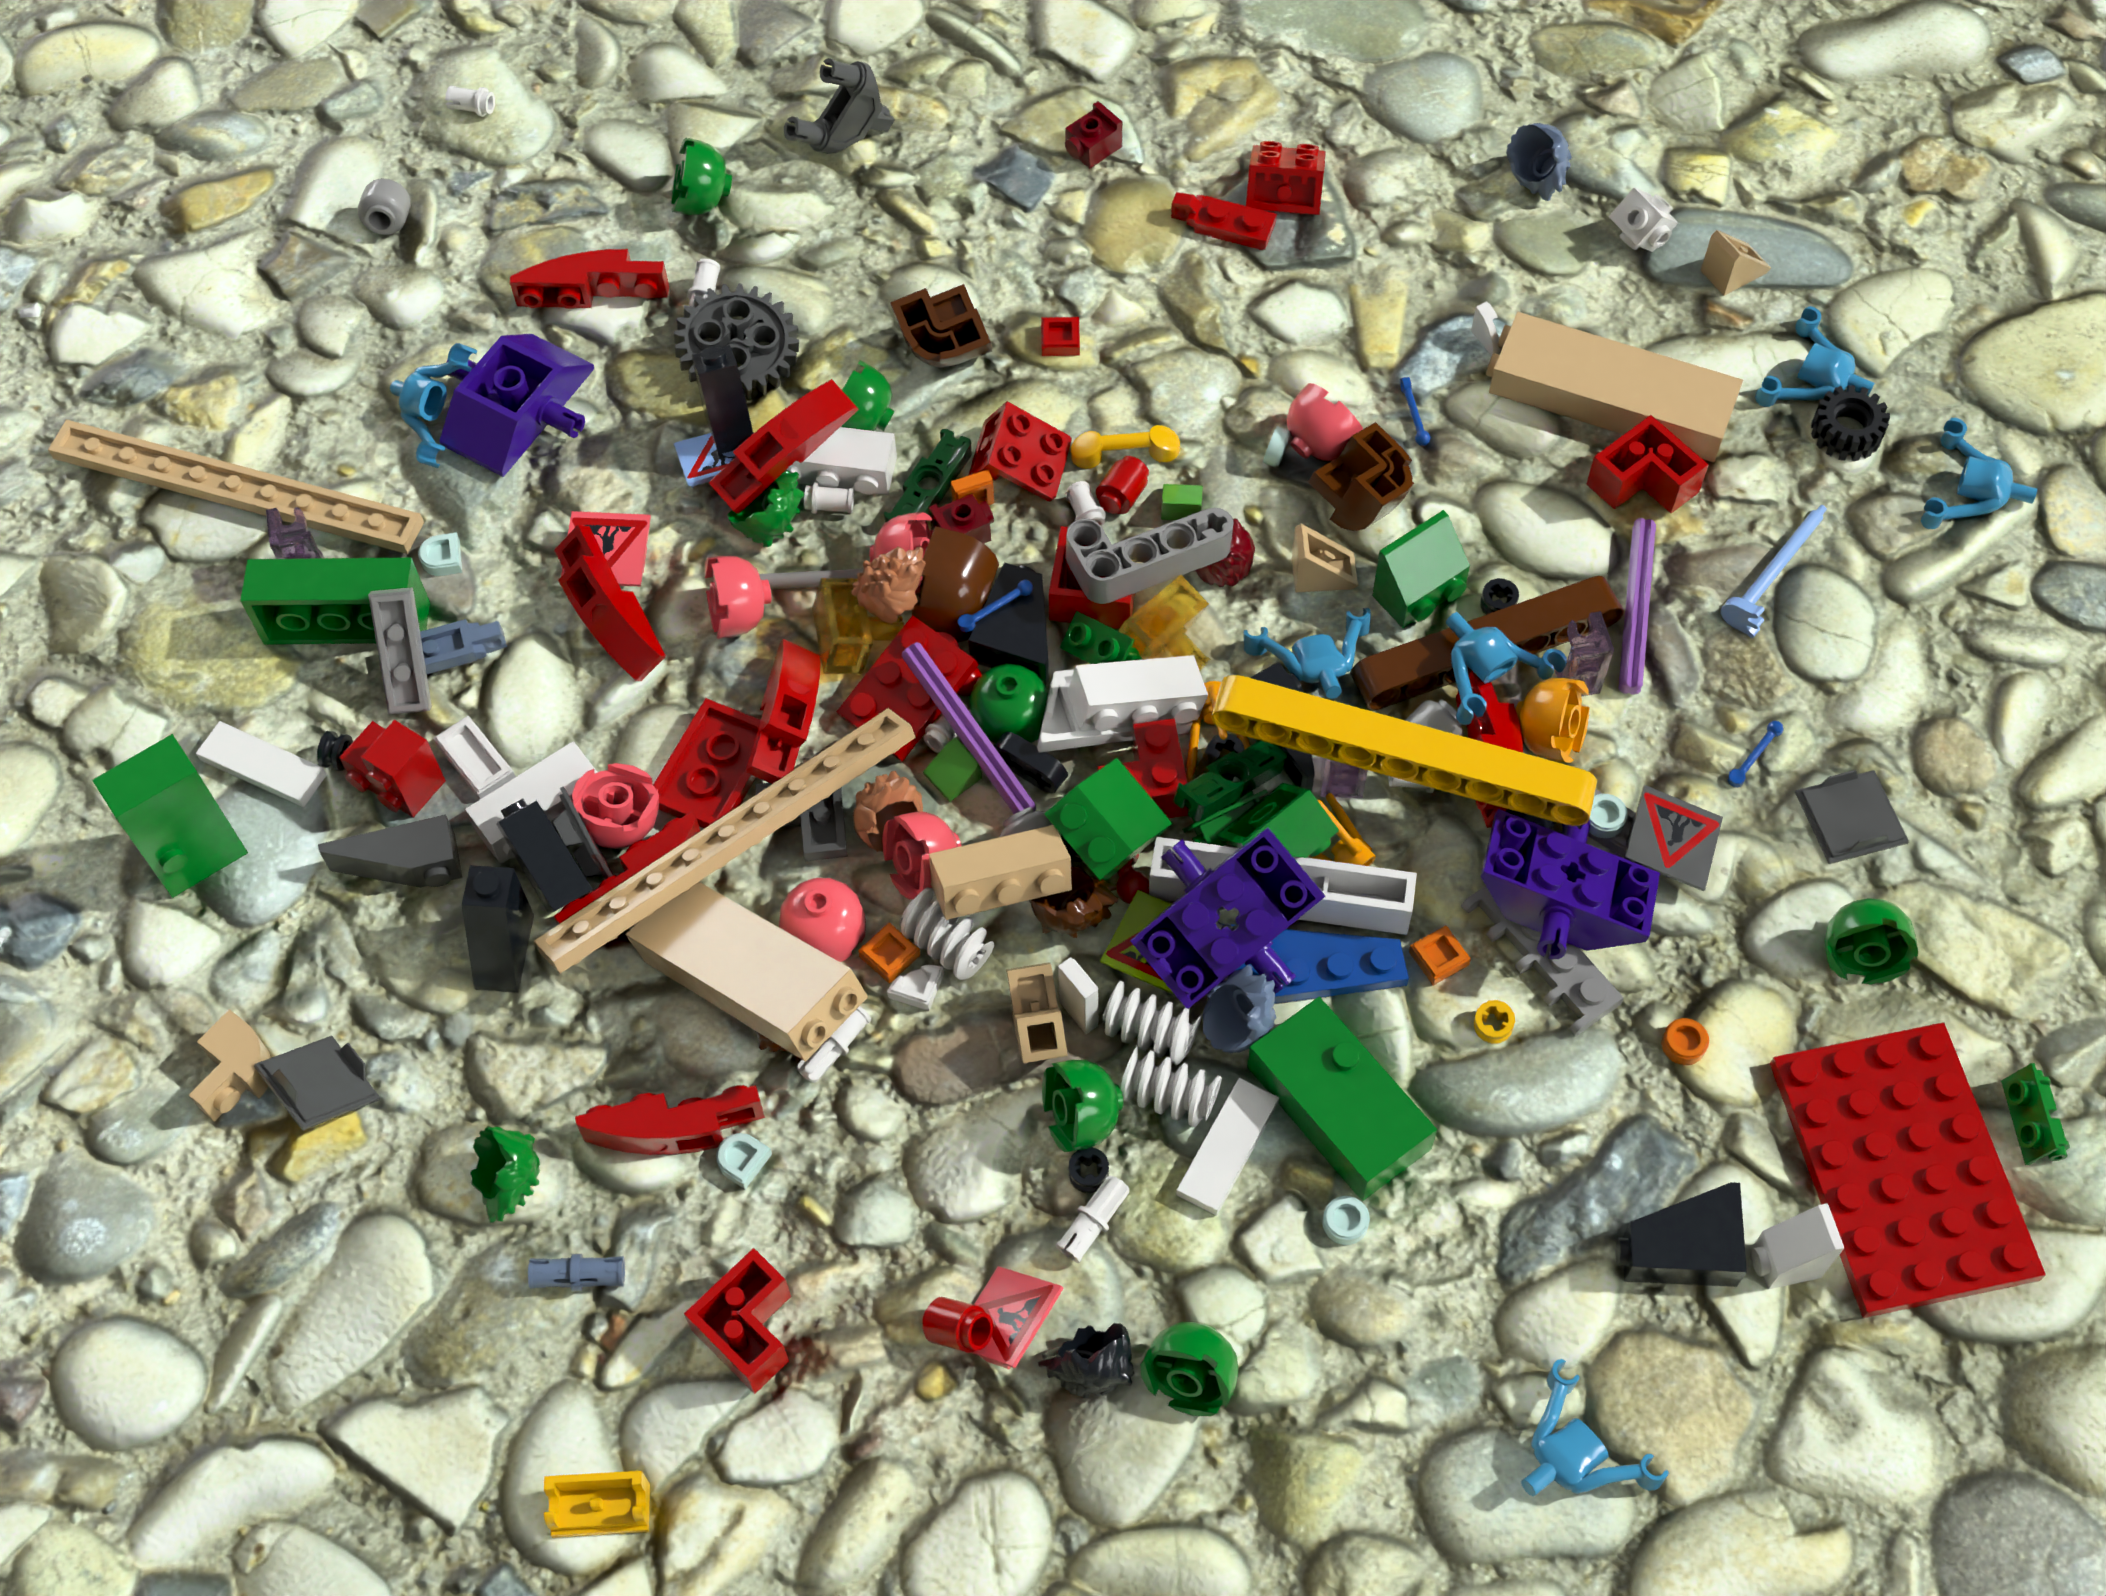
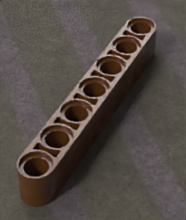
(1531, 625)

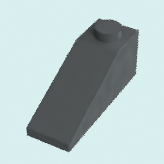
(405, 854)

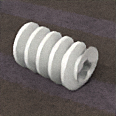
(944, 937)
(1149, 1024)
(1169, 1088)

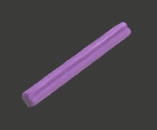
(1637, 606)
(967, 728)

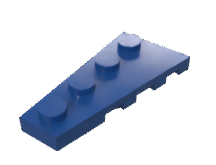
(1336, 964)

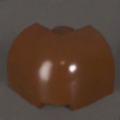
(942, 327)
(1365, 479)
(954, 581)

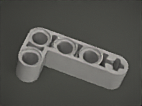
(1200, 539)

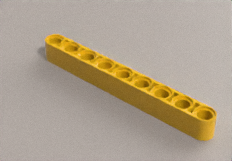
(1405, 750)

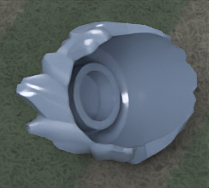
(1539, 158)
(1239, 1011)

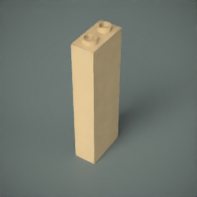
(1611, 383)
(749, 968)

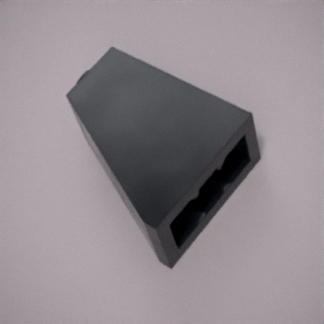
(722, 397)
(1016, 630)
(542, 855)
(496, 927)
(1688, 1242)

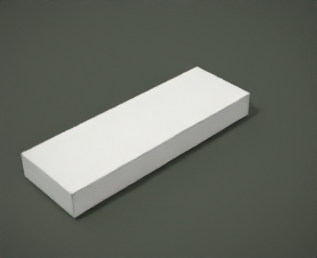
(261, 764)
(1227, 1146)

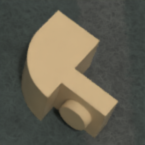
(1036, 1013)
(235, 1051)

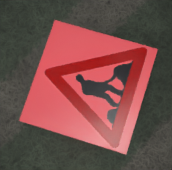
(621, 539)
(1017, 1311)

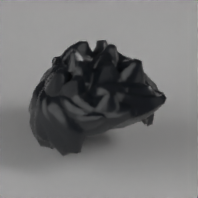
(1092, 1361)

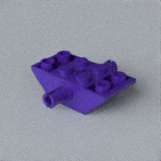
(512, 399)
(1567, 886)
(1197, 951)

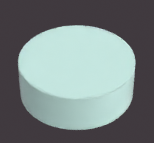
(1277, 446)
(1607, 816)
(1346, 1220)

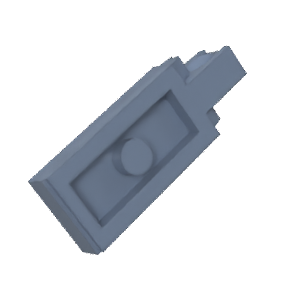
(459, 644)

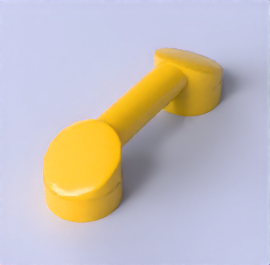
(1088, 447)

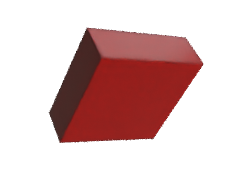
(1060, 336)

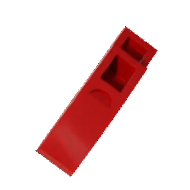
(578, 277)
(782, 441)
(605, 609)
(786, 712)
(1497, 727)
(637, 858)
(653, 1128)

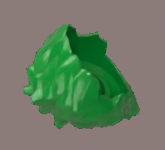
(771, 511)
(504, 1170)

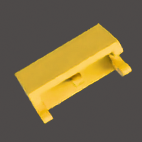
(597, 1504)

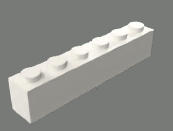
(1354, 893)

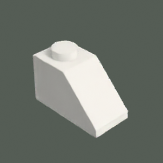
(1797, 1248)

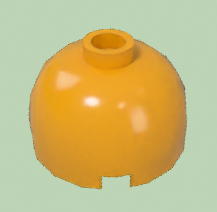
(1554, 718)

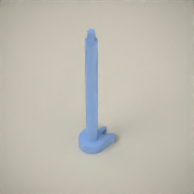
(1742, 612)

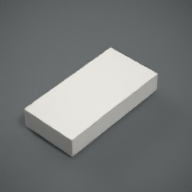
(474, 757)
(1078, 995)

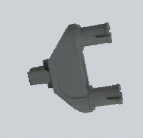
(849, 113)

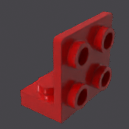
(1286, 178)
(1022, 451)

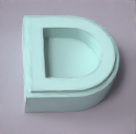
(441, 555)
(741, 1158)

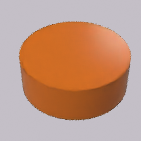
(1685, 1041)

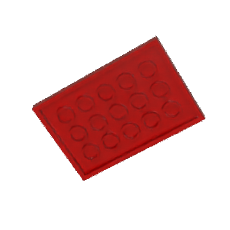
(1906, 1170)

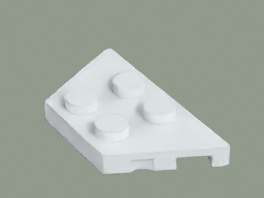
(1061, 728)

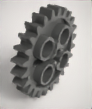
(714, 320)

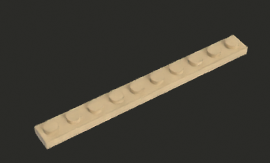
(236, 486)
(723, 841)

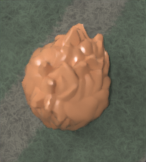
(890, 583)
(882, 802)

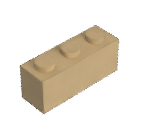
(1000, 872)

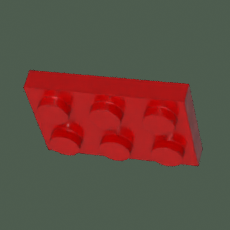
(895, 686)
(709, 765)

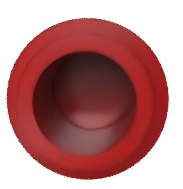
(1122, 485)
(957, 1325)

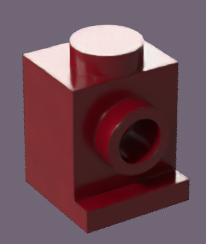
(1094, 136)
(964, 517)

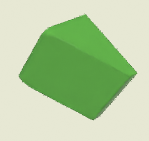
(1180, 501)
(953, 770)

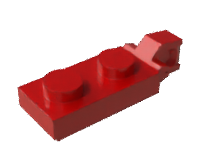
(1224, 219)

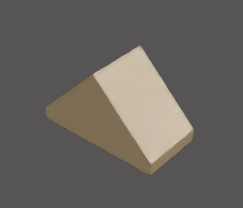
(1731, 263)
(1321, 563)

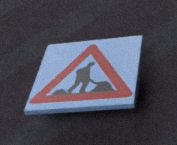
(700, 459)

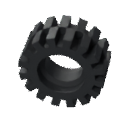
(1855, 406)

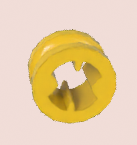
(1501, 1011)

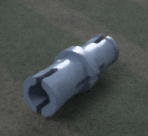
(576, 1272)

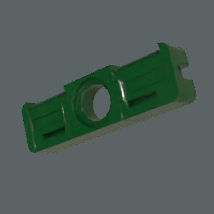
(943, 465)
(1213, 792)

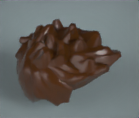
(1077, 908)

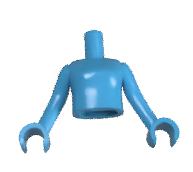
(1823, 368)
(426, 397)
(1981, 479)
(1316, 656)
(1490, 657)
(1576, 1450)

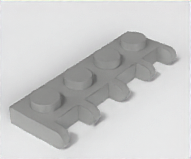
(1570, 977)

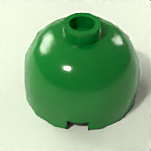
(699, 179)
(871, 395)
(1009, 701)
(1871, 941)
(1082, 1103)
(1192, 1367)

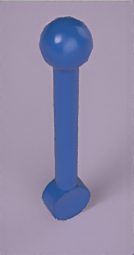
(1422, 437)
(967, 622)
(1737, 776)

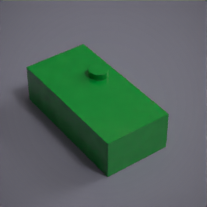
(324, 597)
(170, 815)
(1341, 1098)

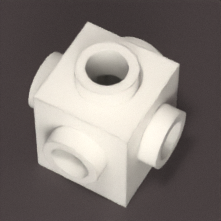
(1644, 220)

